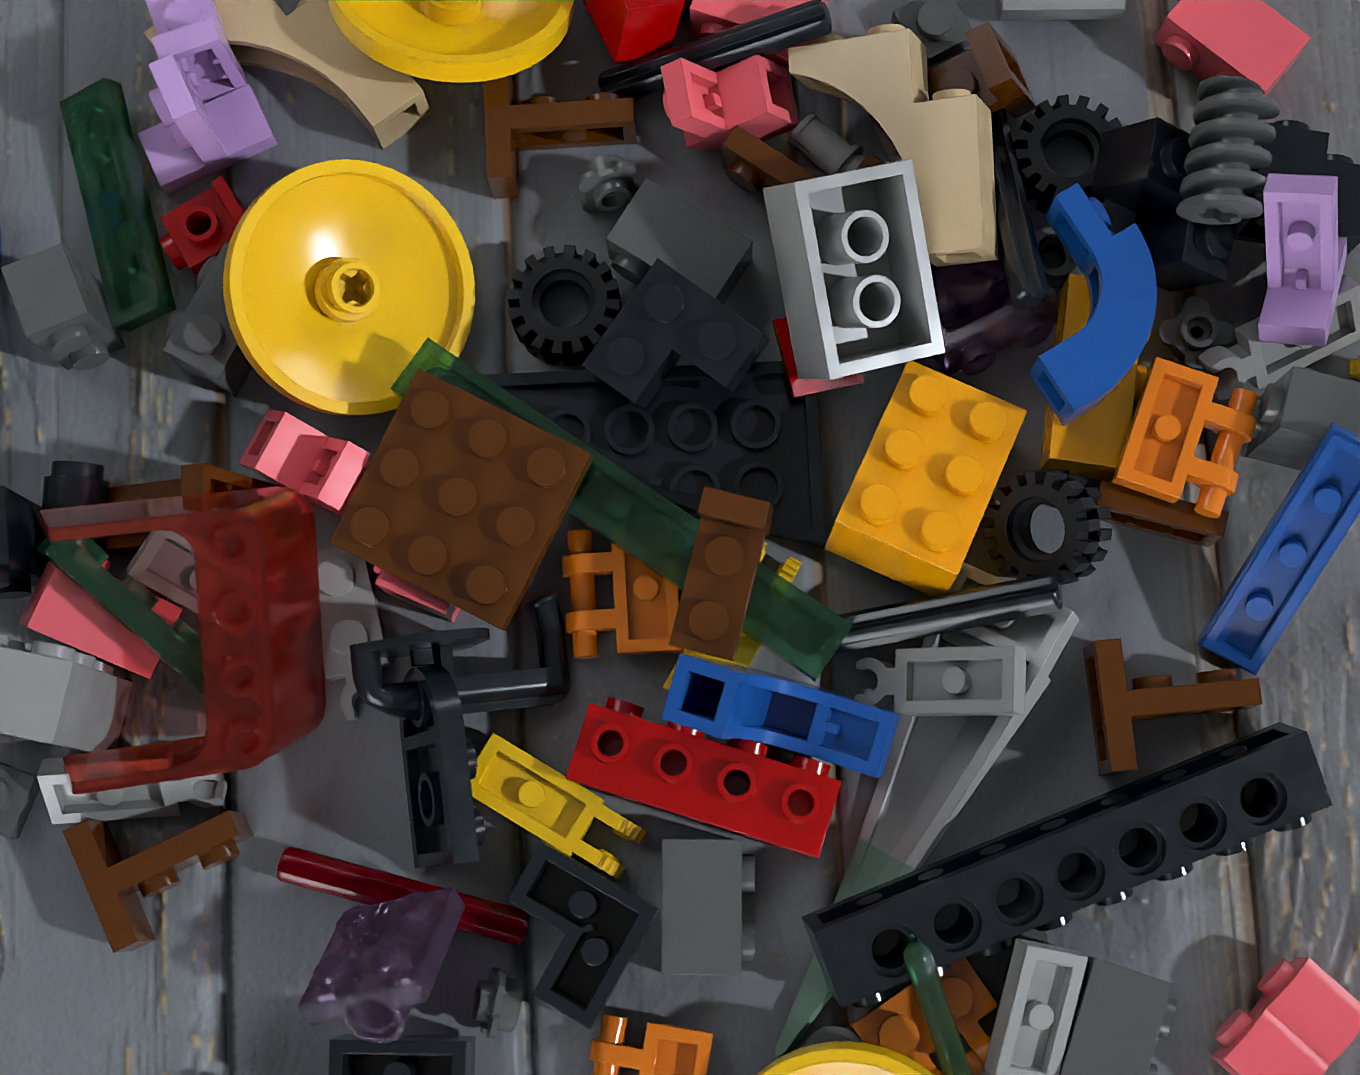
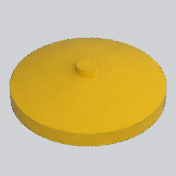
(455, 37)
(344, 283)

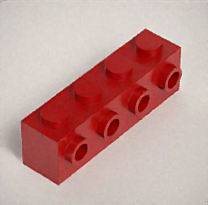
(705, 779)

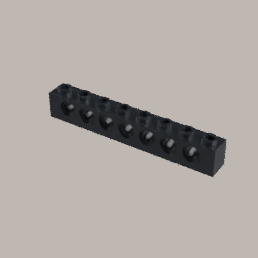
(1286, 796)

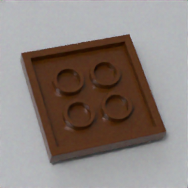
(461, 499)

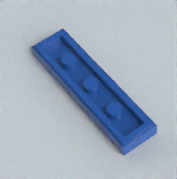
(1288, 554)

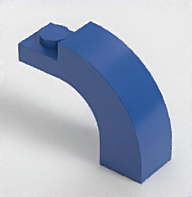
(1121, 310)
(780, 712)

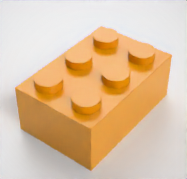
(925, 480)

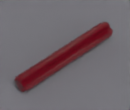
(376, 886)

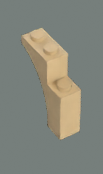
(317, 51)
(942, 136)

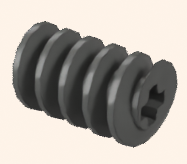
(1225, 151)

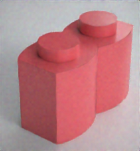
(1294, 1026)

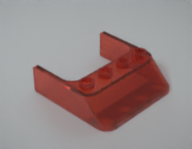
(254, 629)

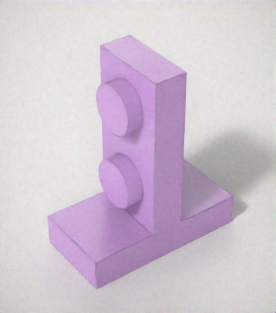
(198, 43)
(199, 136)
(1302, 258)

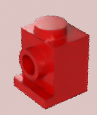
(213, 207)

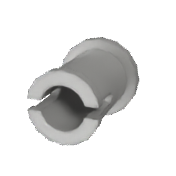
(825, 147)

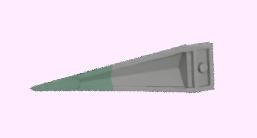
(933, 774)

